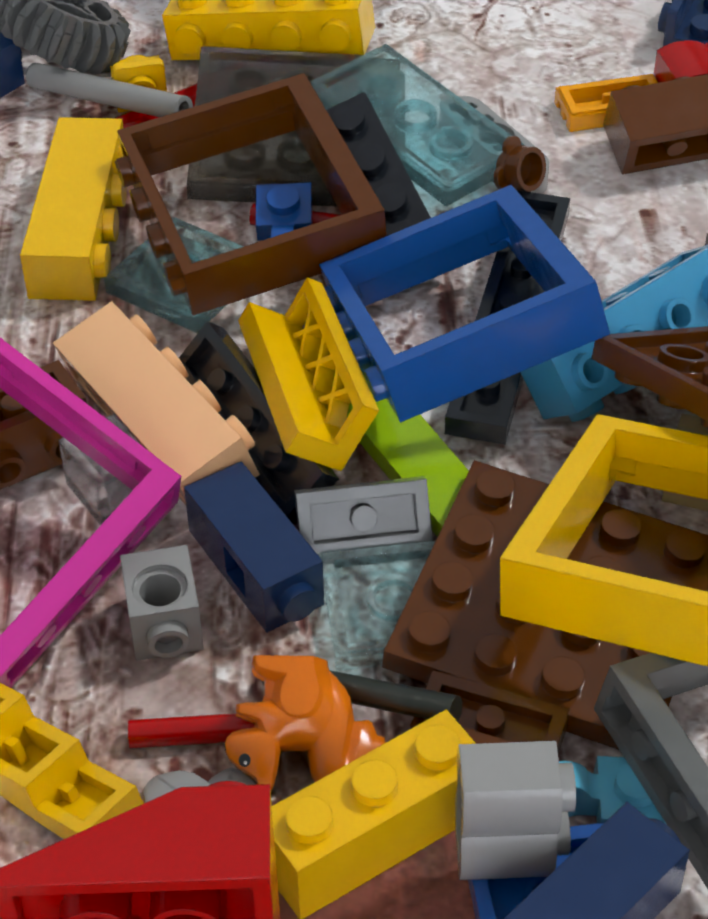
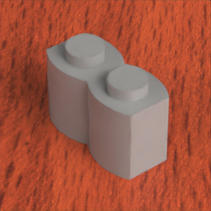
(512, 809)

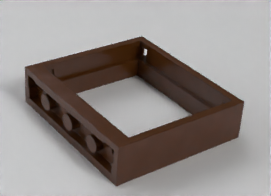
(226, 126)

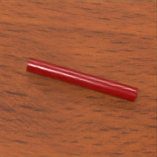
(183, 730)

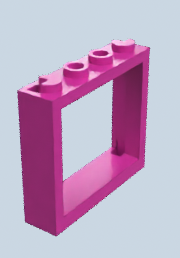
(153, 496)

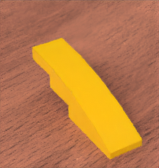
(51, 776)

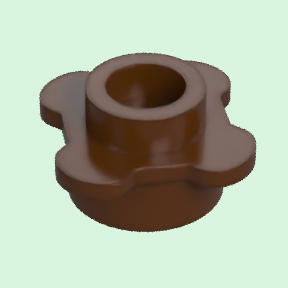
(519, 166)

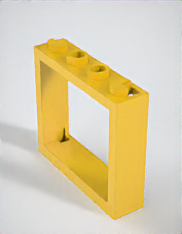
(596, 601)

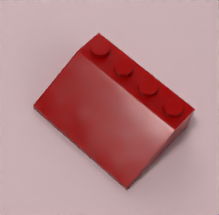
(170, 858)

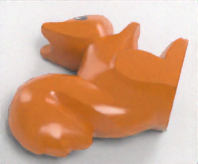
(300, 711)

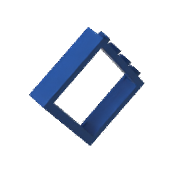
(486, 349)

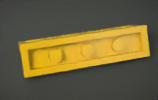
(298, 377)

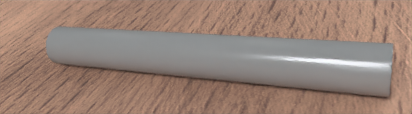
(105, 91)

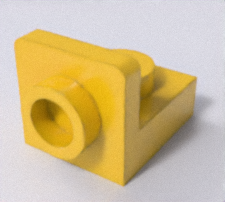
(140, 71)

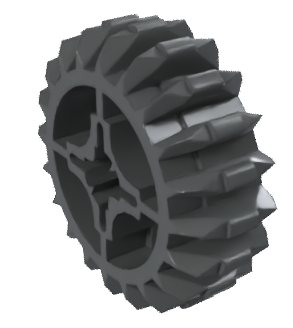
(67, 32)

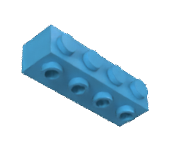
(660, 300)

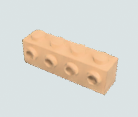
(150, 395)

